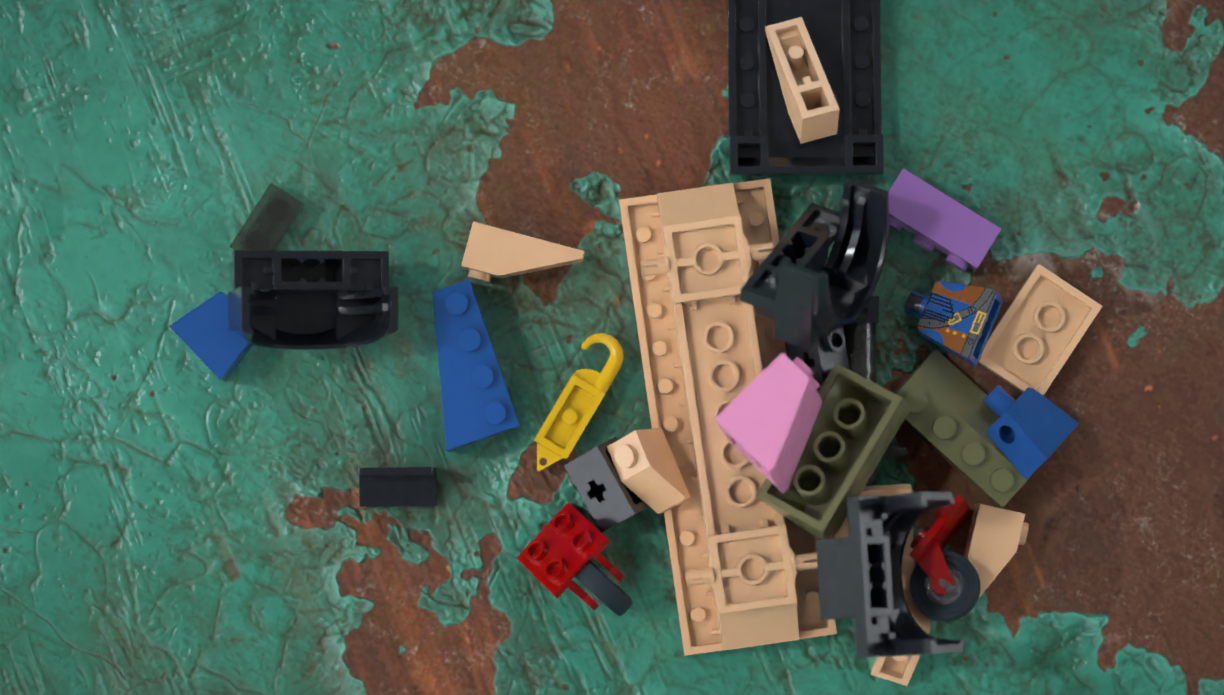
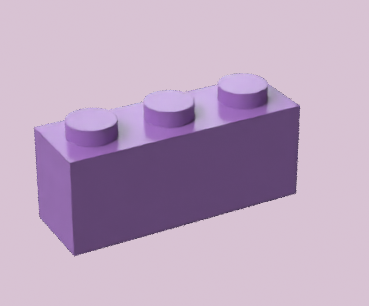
(939, 222)

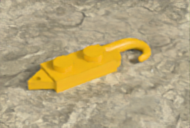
(577, 404)

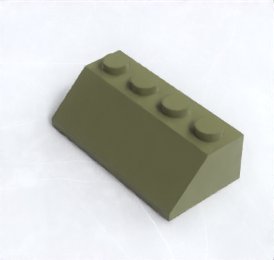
(954, 422)
(840, 454)

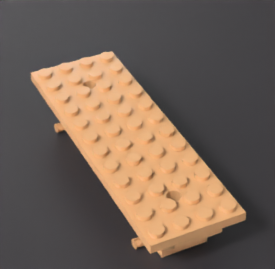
(735, 561)

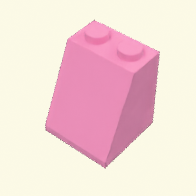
(774, 419)

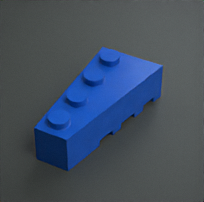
(471, 378)

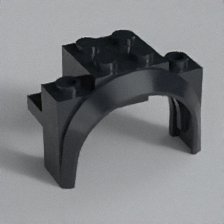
(819, 293)
(308, 300)
(864, 575)

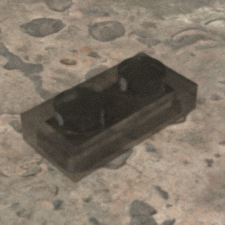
(268, 221)

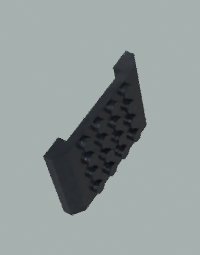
(758, 121)

